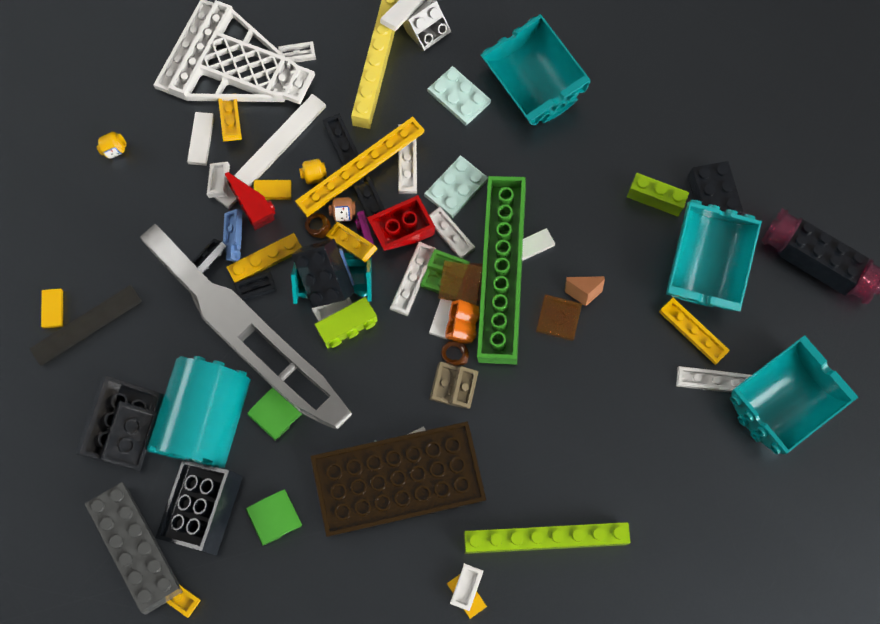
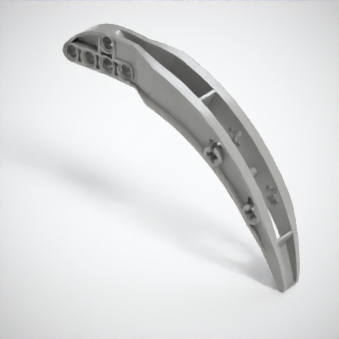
(236, 321)

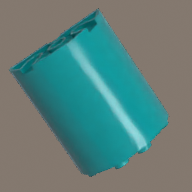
(537, 71)
(713, 256)
(791, 397)
(199, 412)

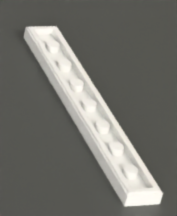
(275, 146)

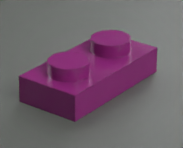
(362, 224)

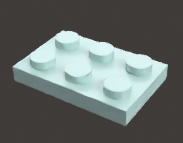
(459, 95)
(456, 186)

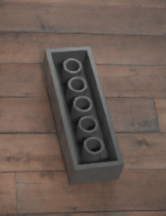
(133, 548)

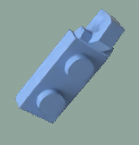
(233, 234)

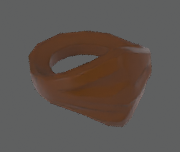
(321, 233)
(463, 360)

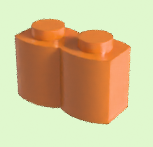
(462, 322)

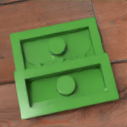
(433, 275)
(274, 414)
(273, 517)

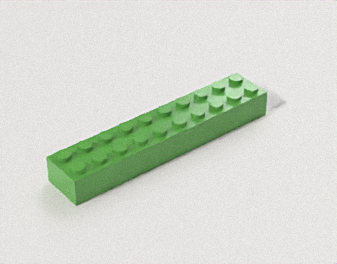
(502, 270)

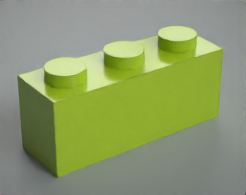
(657, 194)
(346, 323)

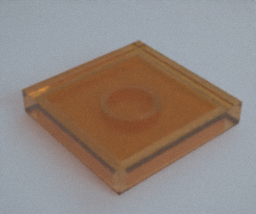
(460, 282)
(559, 317)

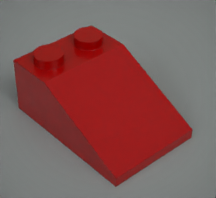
(255, 206)
(402, 224)

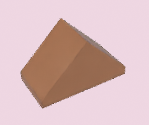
(584, 288)

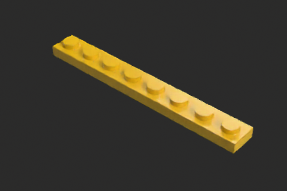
(359, 166)

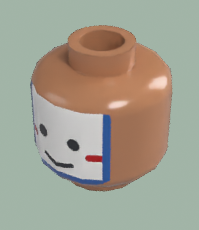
(342, 209)

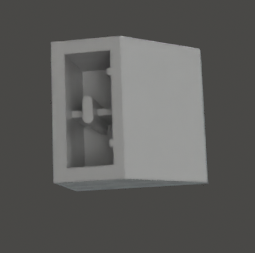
(427, 25)

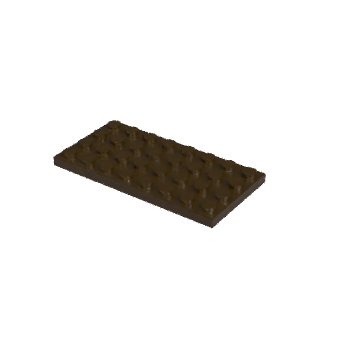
(397, 478)

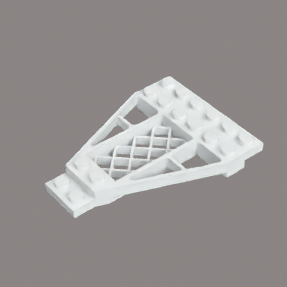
(197, 47)

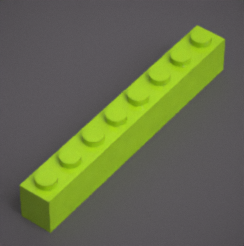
(546, 538)

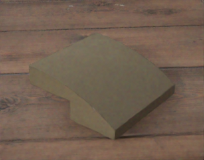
(454, 385)

